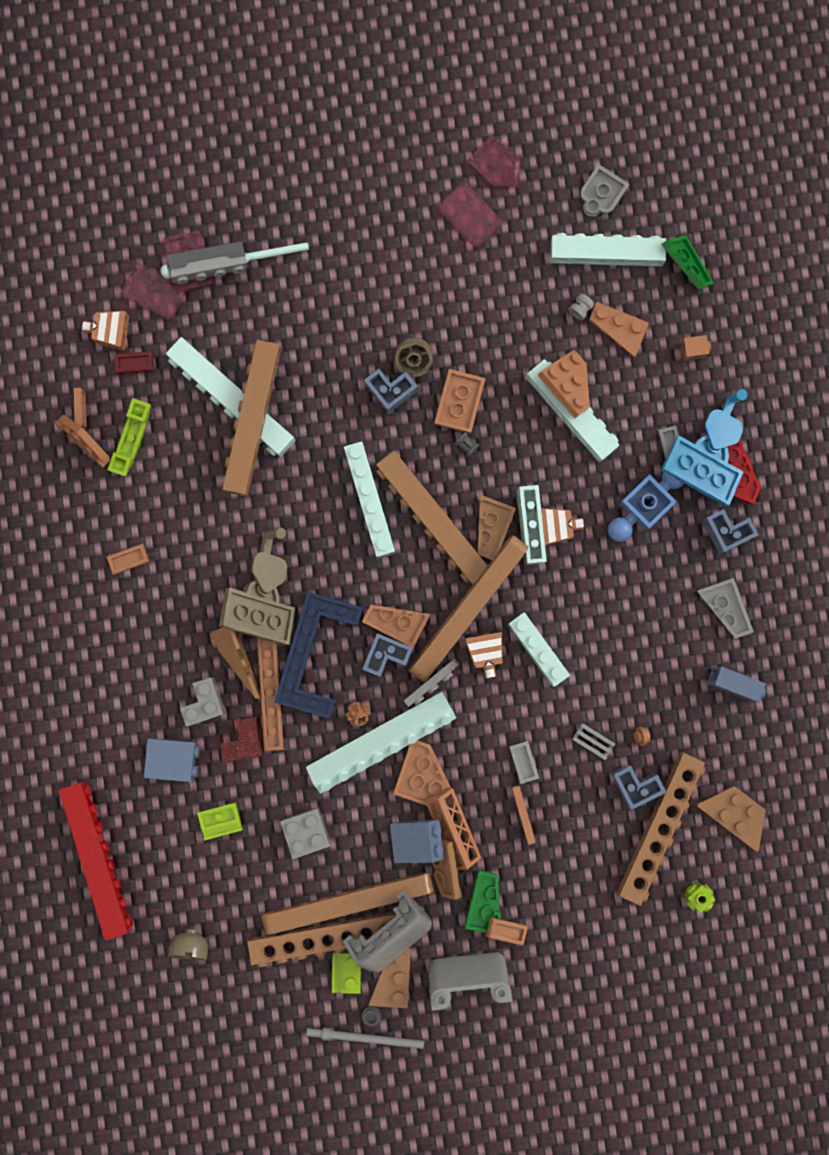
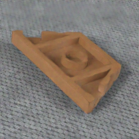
(736, 814)

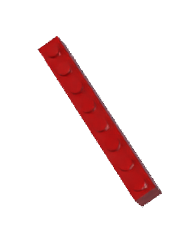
(95, 860)

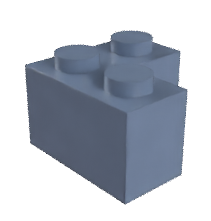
(390, 394)
(724, 534)
(384, 649)
(636, 791)

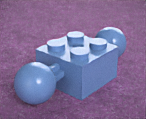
(646, 516)

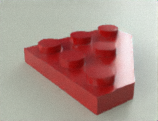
(749, 485)

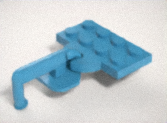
(700, 464)

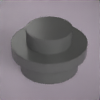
(371, 1015)

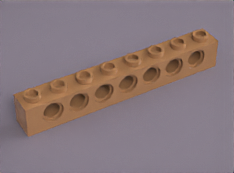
(640, 894)
(260, 957)

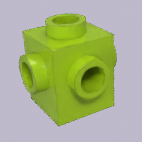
(693, 893)

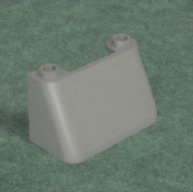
(393, 938)
(468, 973)

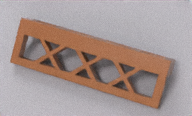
(451, 831)

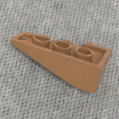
(233, 651)

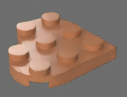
(79, 436)

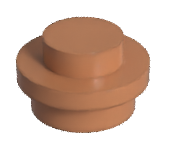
(642, 736)

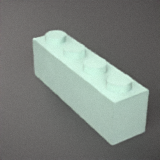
(531, 524)
(538, 650)

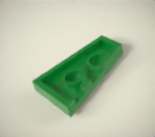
(686, 257)
(483, 902)

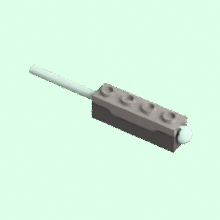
(217, 261)

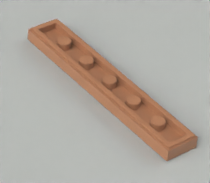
(269, 686)

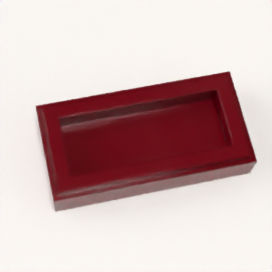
(134, 362)

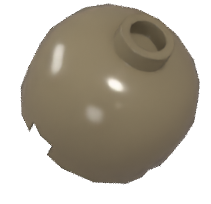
(414, 357)
(189, 946)

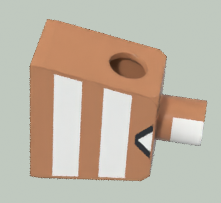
(108, 329)
(559, 525)
(486, 652)

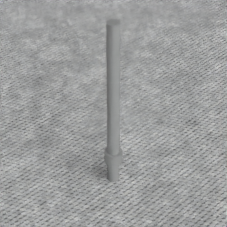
(327, 1034)

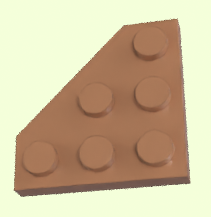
(569, 382)
(421, 775)

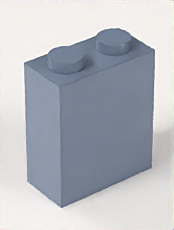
(736, 684)
(171, 760)
(416, 841)

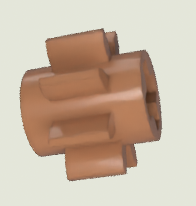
(358, 713)

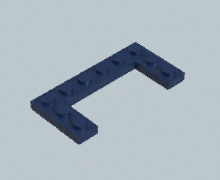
(288, 691)

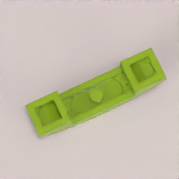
(131, 437)

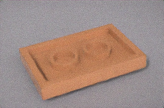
(459, 401)

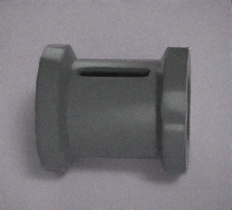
(464, 438)

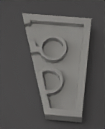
(728, 607)
(431, 685)

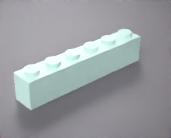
(607, 250)
(585, 427)
(369, 500)

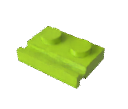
(220, 821)
(345, 974)

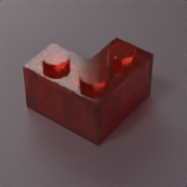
(249, 742)

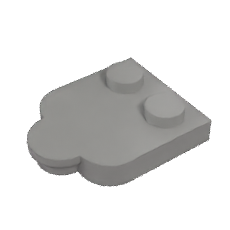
(602, 192)

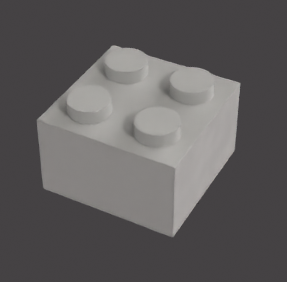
(305, 832)

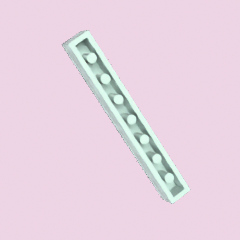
(224, 392)
(380, 743)

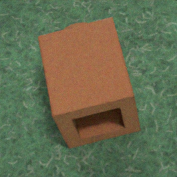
(695, 348)

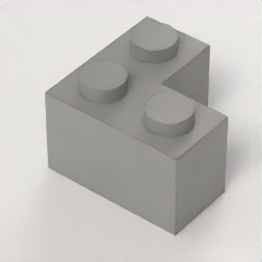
(208, 704)

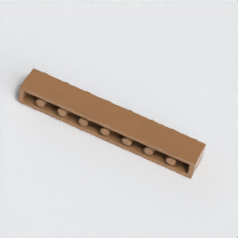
(251, 418)
(432, 517)

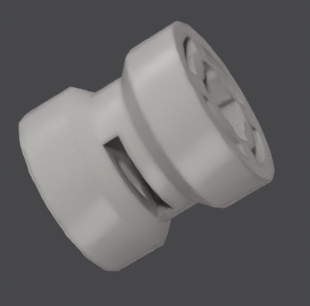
(581, 306)

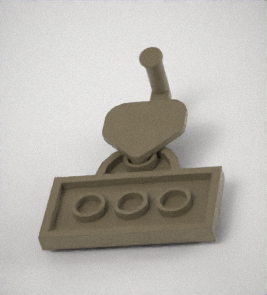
(258, 608)

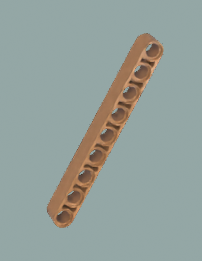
(468, 608)
(346, 903)

